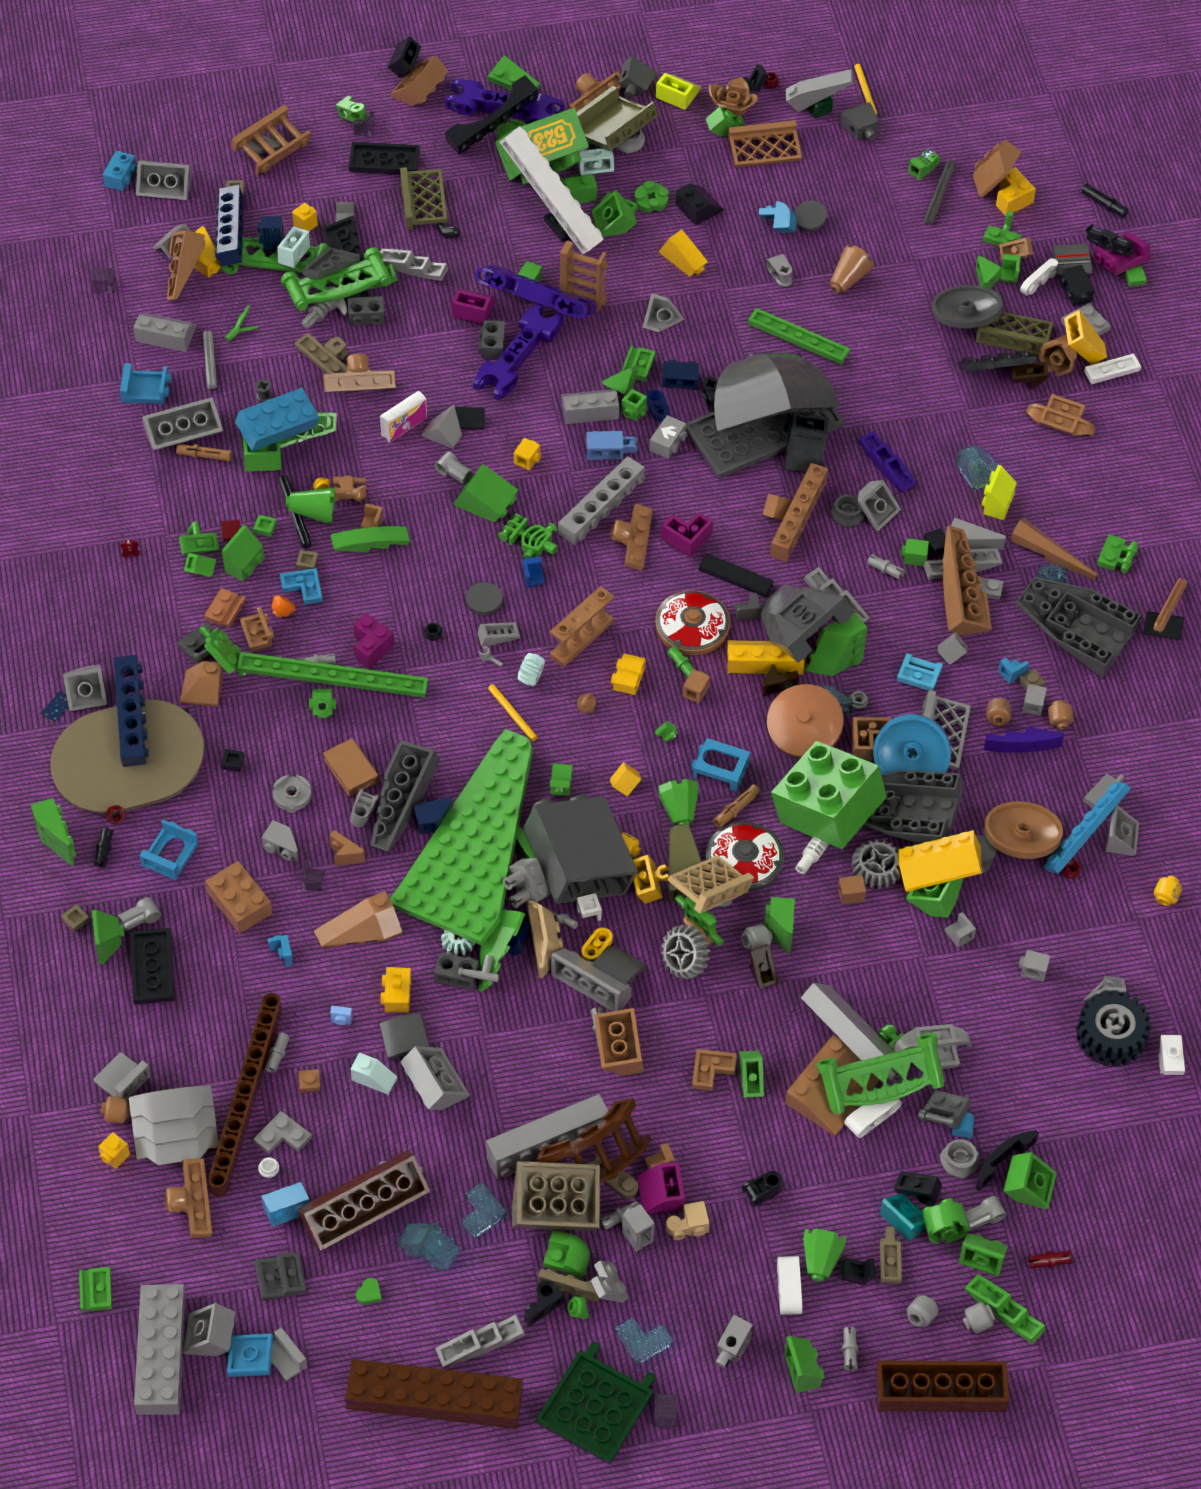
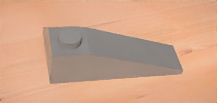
(816, 89)

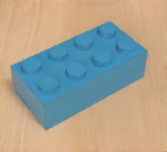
(277, 419)

